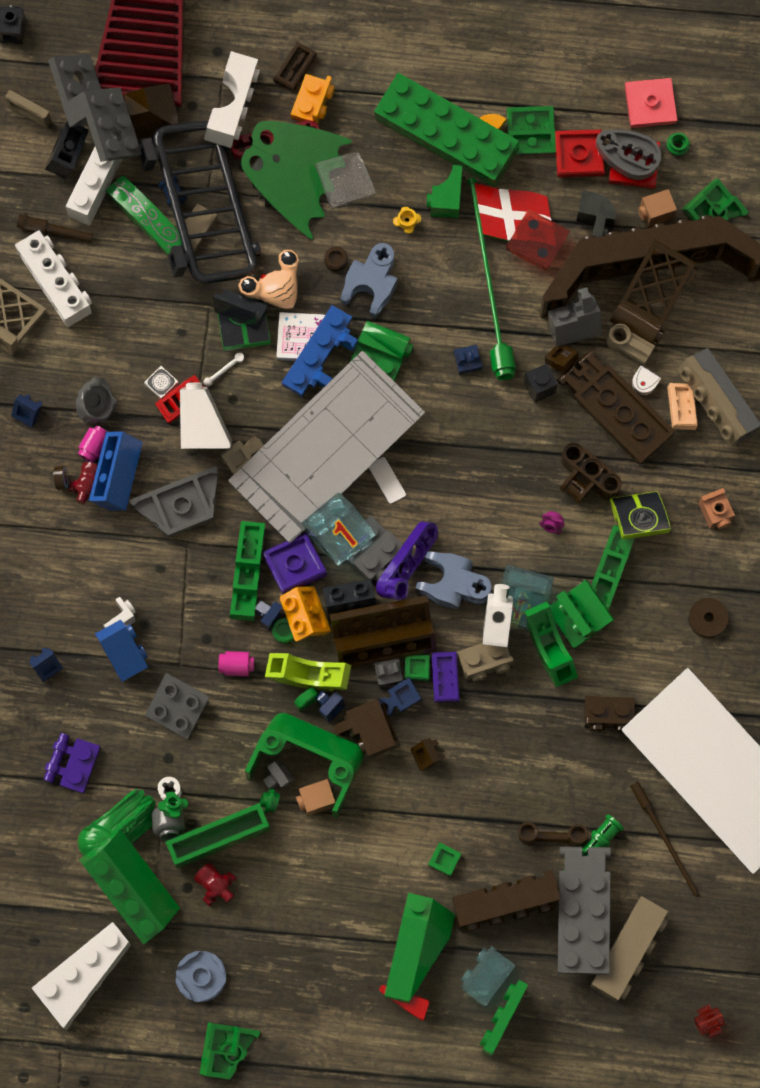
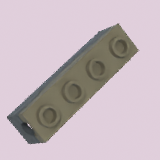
(719, 397)

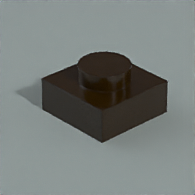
(561, 358)

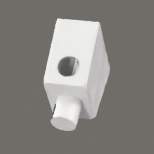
(498, 617)

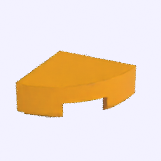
(494, 120)

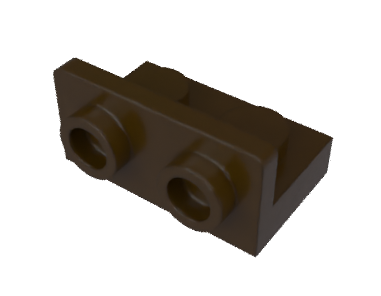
(608, 712)

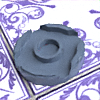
(200, 976)

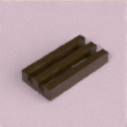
(286, 82)

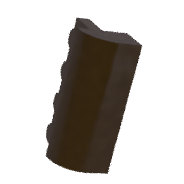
(383, 632)

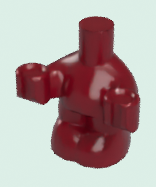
(84, 482)
(214, 883)

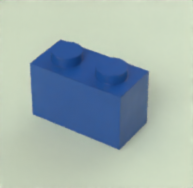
(121, 649)

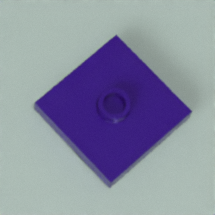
(294, 563)

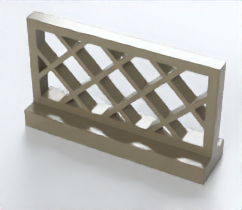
(8, 341)

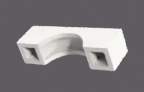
(224, 121)

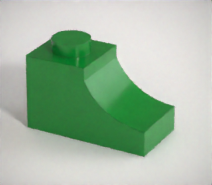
(446, 196)

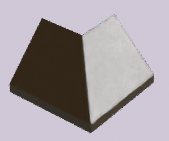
(151, 109)

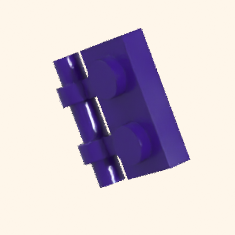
(79, 766)

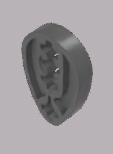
(626, 165)

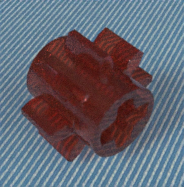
(709, 1021)

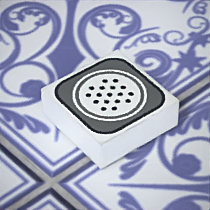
(161, 382)

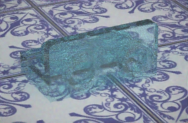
(487, 975)

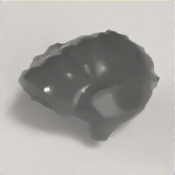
(95, 401)

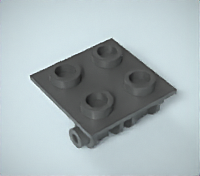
(177, 705)

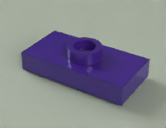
(445, 677)

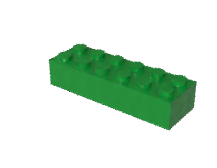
(446, 130)

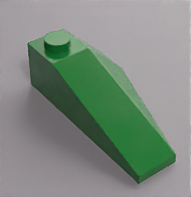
(421, 937)

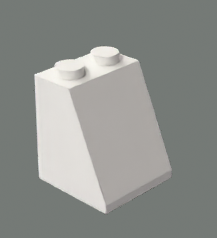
(201, 420)

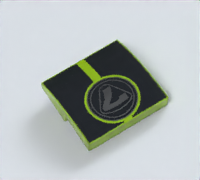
(640, 515)

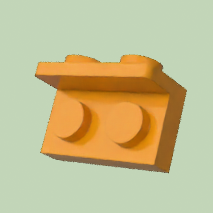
(312, 99)
(304, 613)

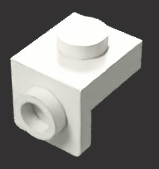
(126, 615)

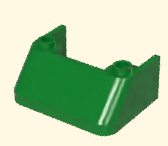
(343, 754)

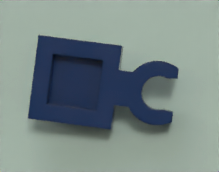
(402, 696)

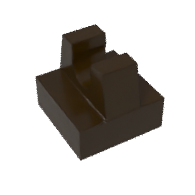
(426, 754)

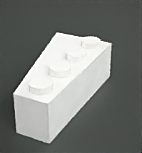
(78, 977)

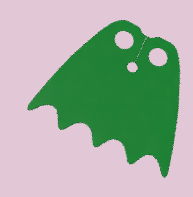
(293, 182)

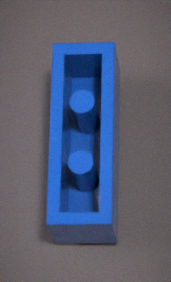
(115, 471)

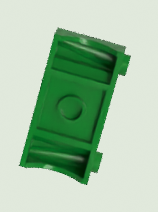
(384, 347)

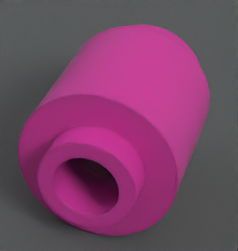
(92, 444)
(236, 663)

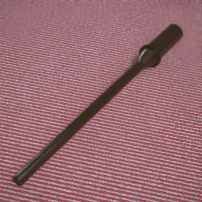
(647, 807)

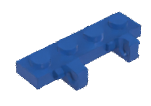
(308, 366)

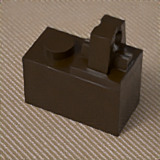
(372, 725)

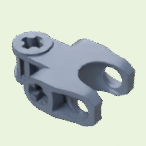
(372, 278)
(457, 581)

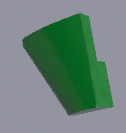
(714, 201)
(225, 1049)

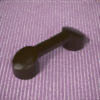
(529, 835)

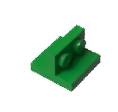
(580, 613)

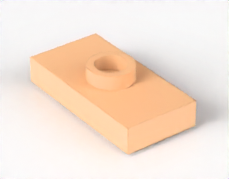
(682, 406)

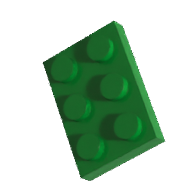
(502, 1017)

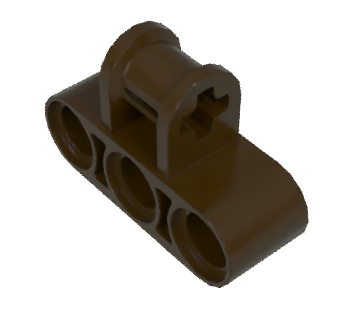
(580, 483)

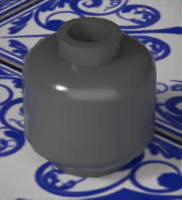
(167, 827)

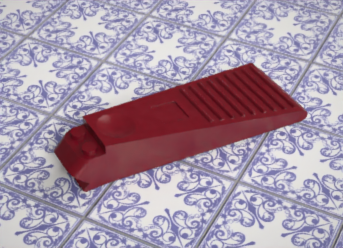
(143, 46)

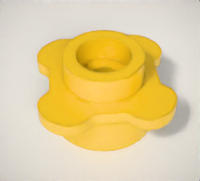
(406, 213)

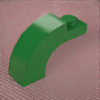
(549, 645)

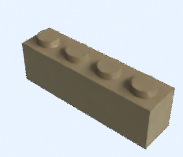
(629, 948)

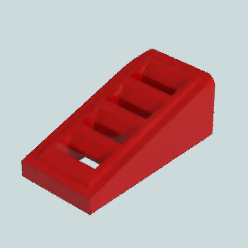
(169, 399)
(418, 1005)

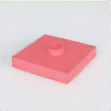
(650, 103)

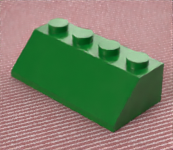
(130, 885)

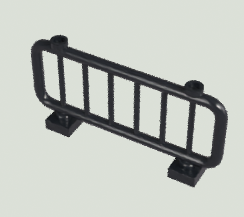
(178, 260)

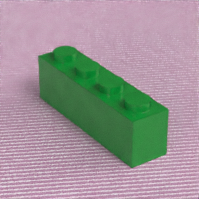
(217, 836)

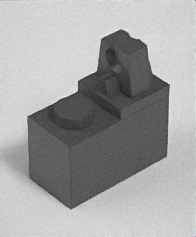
(575, 321)

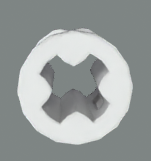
(169, 781)

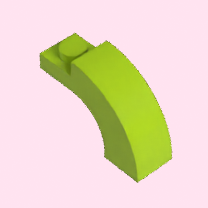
(306, 673)

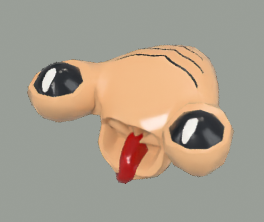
(277, 287)

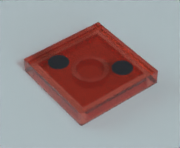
(537, 240)

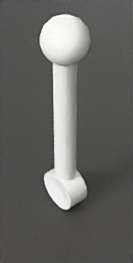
(239, 358)

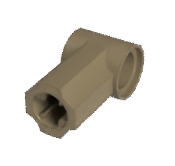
(632, 345)

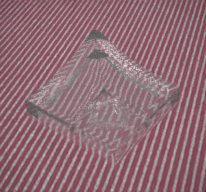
(344, 179)

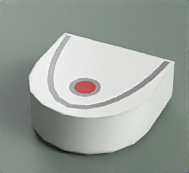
(644, 381)

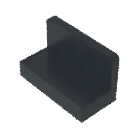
(240, 308)

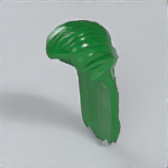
(131, 815)

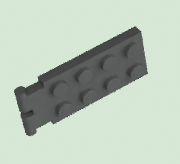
(584, 912)

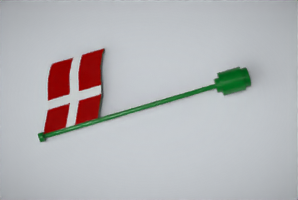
(498, 216)

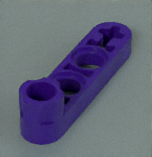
(395, 585)

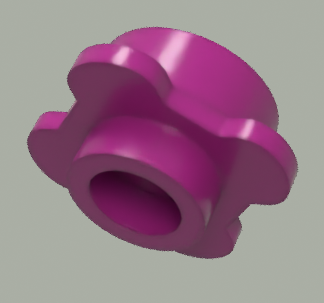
(552, 522)

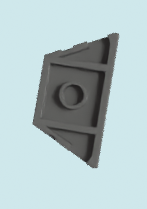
(181, 503)

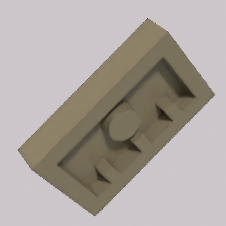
(484, 659)

